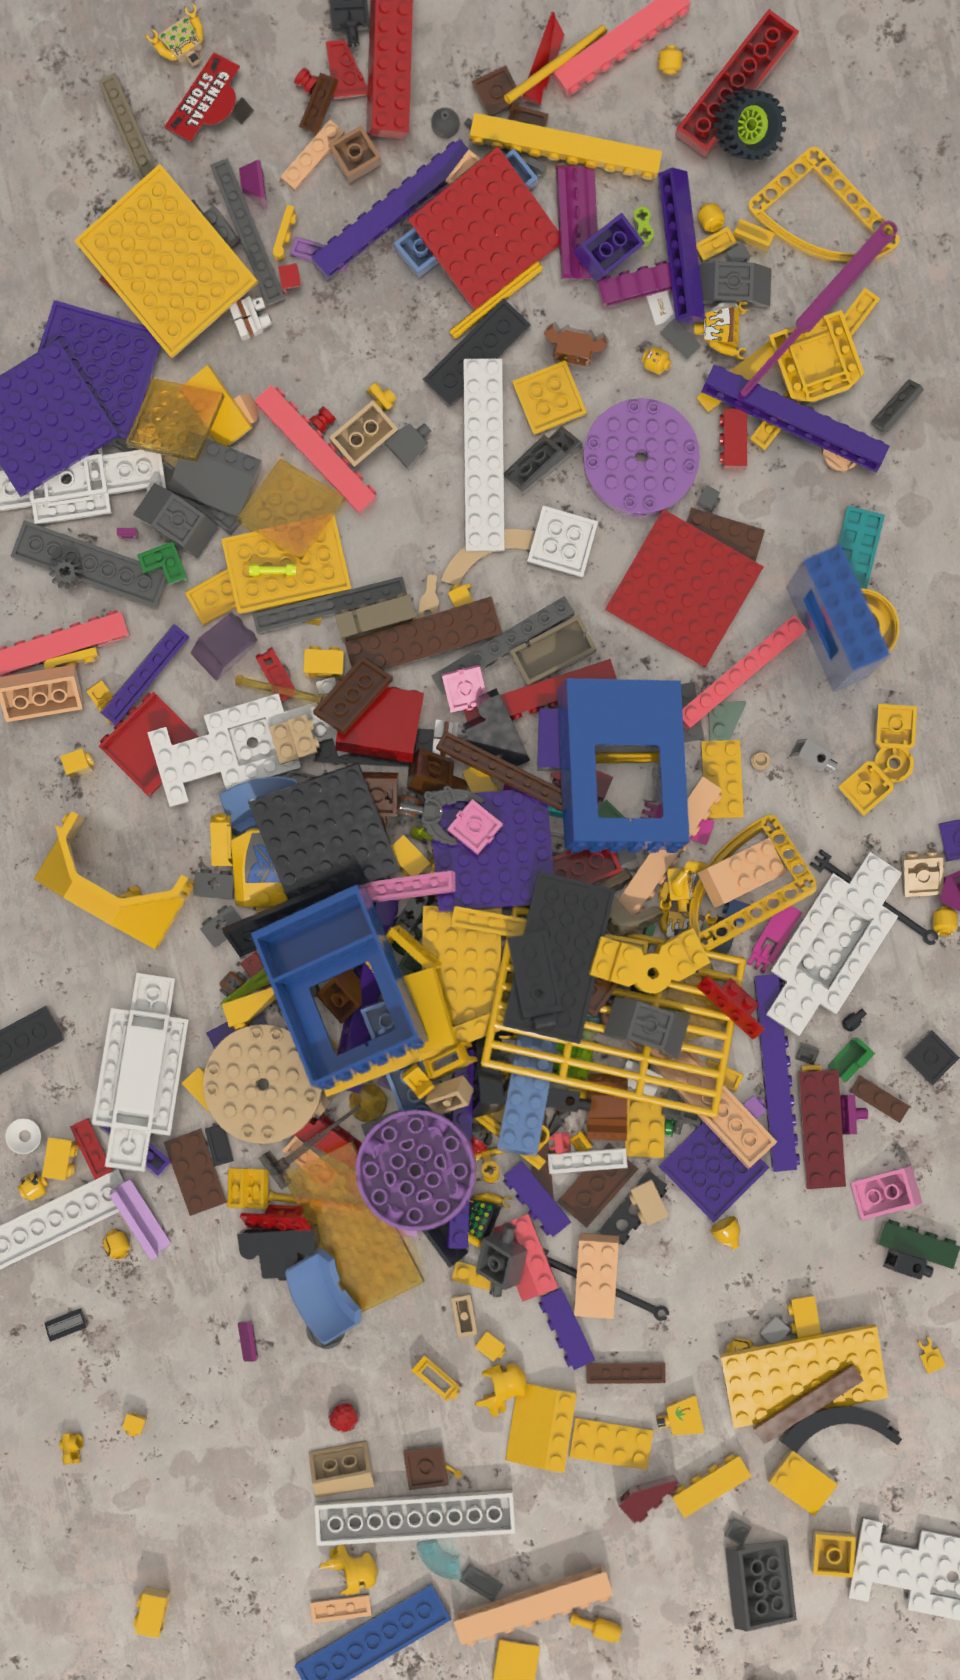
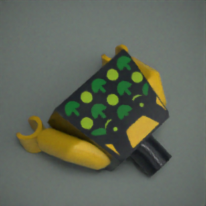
(482, 1216)

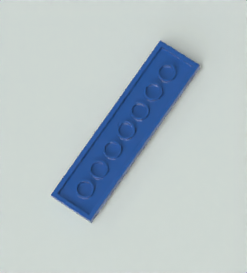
(377, 1638)

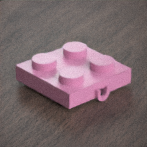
(463, 687)
(475, 827)

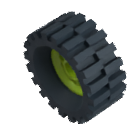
(763, 126)

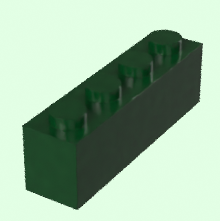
(917, 1244)

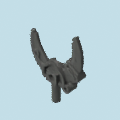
(433, 811)

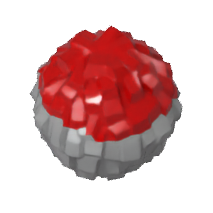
(343, 1417)

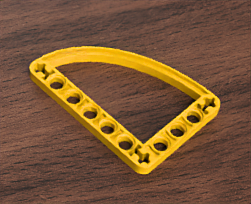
(854, 208)
(762, 904)

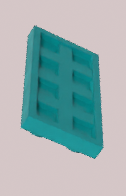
(860, 541)

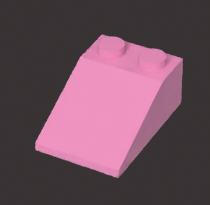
(886, 1193)

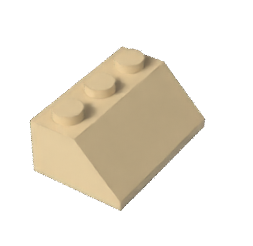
(363, 433)
(341, 1469)

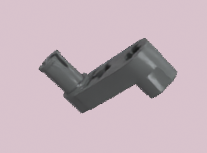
(414, 904)

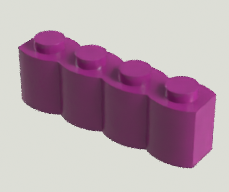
(635, 284)

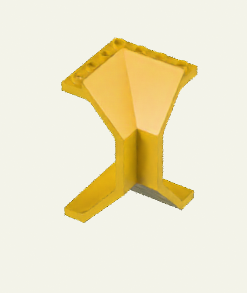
(141, 916)

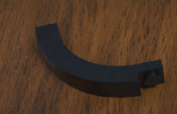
(837, 1415)

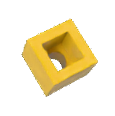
(134, 1424)

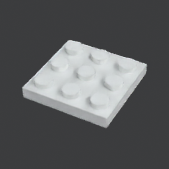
(562, 541)

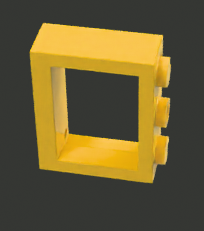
(412, 946)

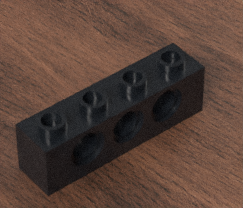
(622, 1211)

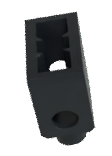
(557, 1101)
(907, 1264)

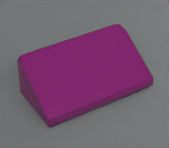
(248, 1341)

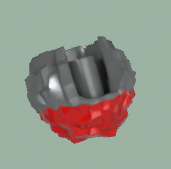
(480, 1139)

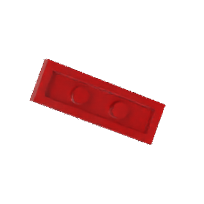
(91, 1148)

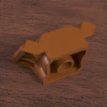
(574, 344)
(607, 1112)

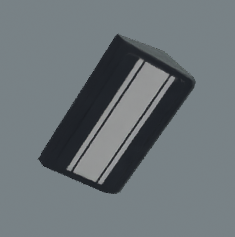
(65, 1324)

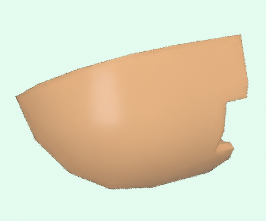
(247, 406)

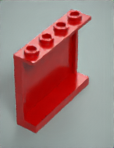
(386, 727)
(130, 742)

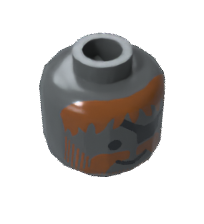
(409, 798)
(231, 982)

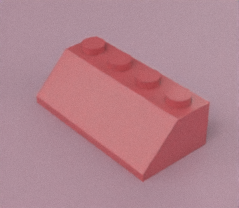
(537, 1272)

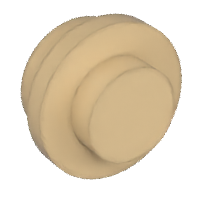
(760, 760)

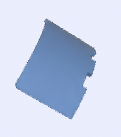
(236, 800)
(319, 1297)

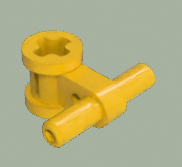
(489, 1164)

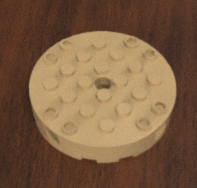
(234, 1092)

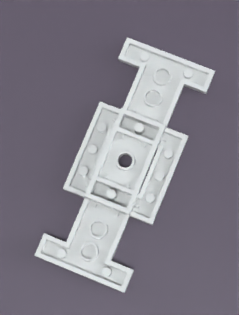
(93, 477)
(227, 749)
(918, 1569)

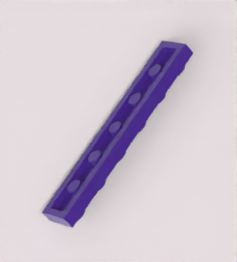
(144, 674)

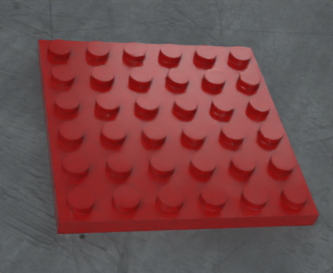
(485, 228)
(684, 588)

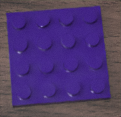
(710, 1172)

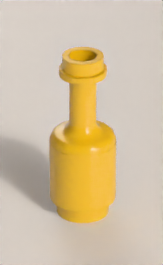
(601, 1628)

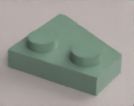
(724, 719)

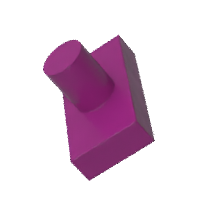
(851, 1114)

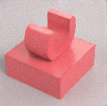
(562, 1142)

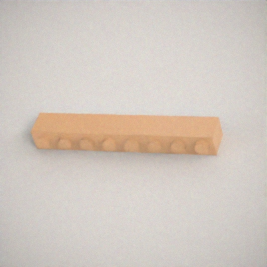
(656, 864)

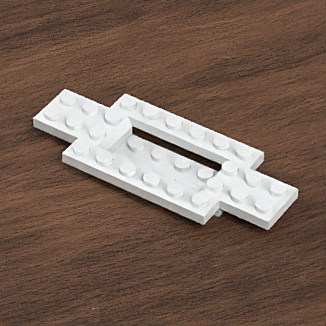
(827, 939)
(133, 1069)

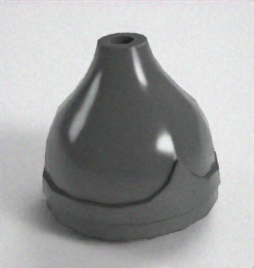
(445, 122)

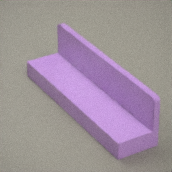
(139, 1218)

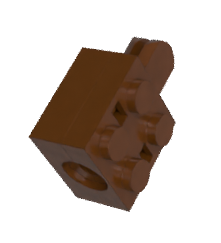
(432, 773)
(384, 792)

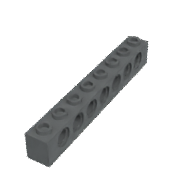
(515, 636)

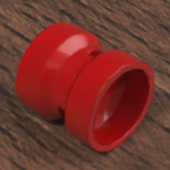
(306, 80)
(322, 419)

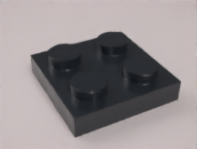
(931, 1057)

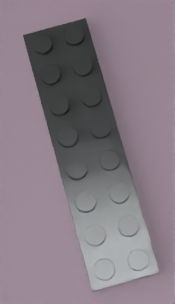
(99, 566)

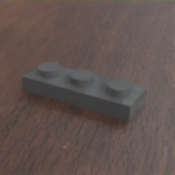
(897, 405)

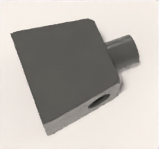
(408, 444)

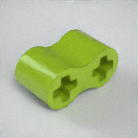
(643, 225)

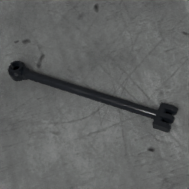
(824, 863)
(619, 1293)

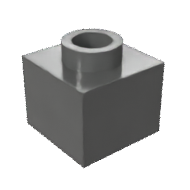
(737, 253)
(709, 499)

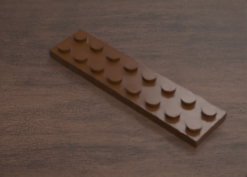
(427, 635)

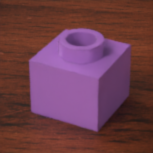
(755, 1106)

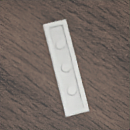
(587, 1161)

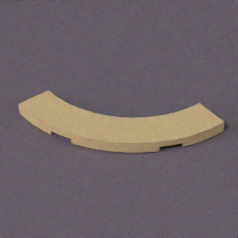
(465, 560)

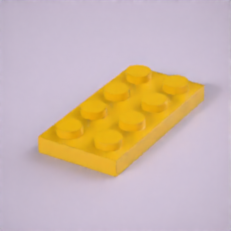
(723, 768)
(611, 1443)

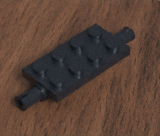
(349, 17)

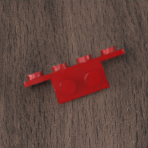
(734, 1003)
(278, 1217)

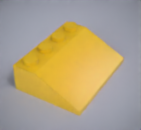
(541, 1427)

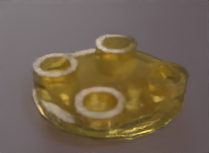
(372, 1101)

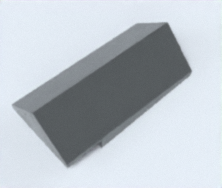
(542, 459)

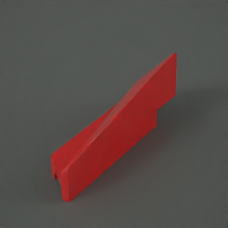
(547, 51)
(335, 1138)

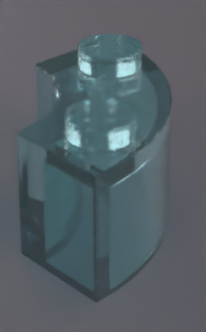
(438, 1561)

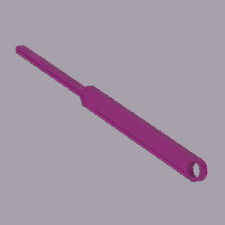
(829, 296)

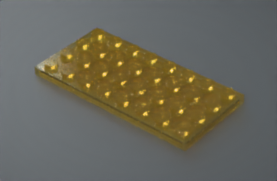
(366, 1250)

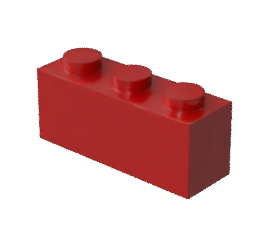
(733, 439)

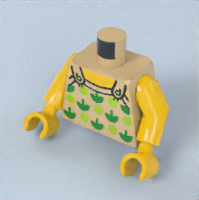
(181, 39)

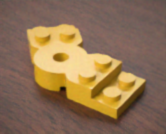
(894, 738)
(629, 966)

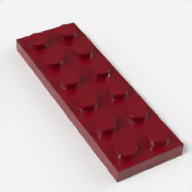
(822, 1129)

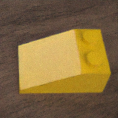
(248, 1008)
(802, 1482)

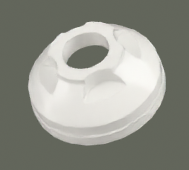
(13, 1136)

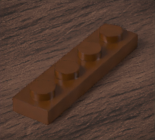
(625, 1373)

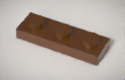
(318, 103)
(879, 1099)

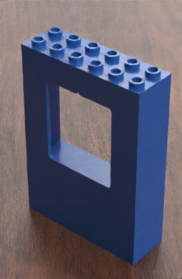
(837, 618)
(625, 715)
(319, 946)

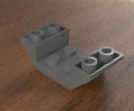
(736, 283)
(176, 519)
(646, 1026)

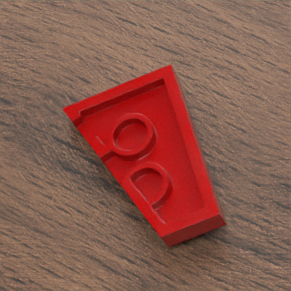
(343, 67)

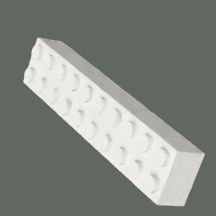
(414, 1517)

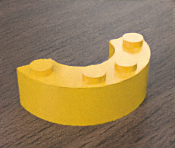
(884, 615)

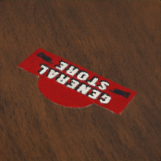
(207, 100)

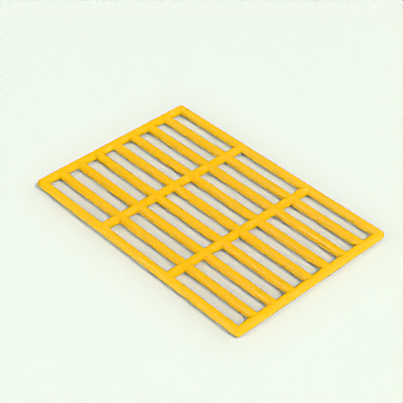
(644, 1057)

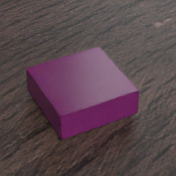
(127, 533)

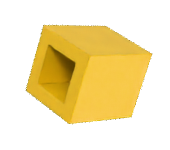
(490, 1346)

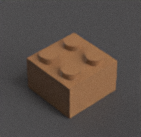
(355, 154)

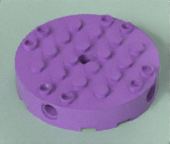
(644, 429)
(445, 1164)

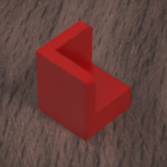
(289, 276)

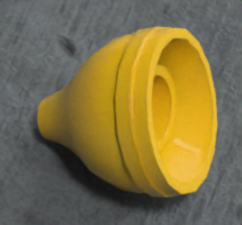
(727, 1232)

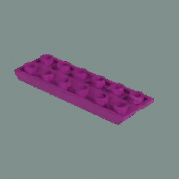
(575, 216)

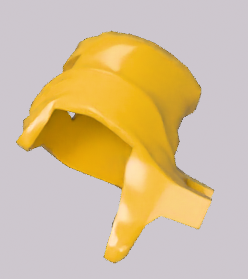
(507, 1383)
(357, 1571)

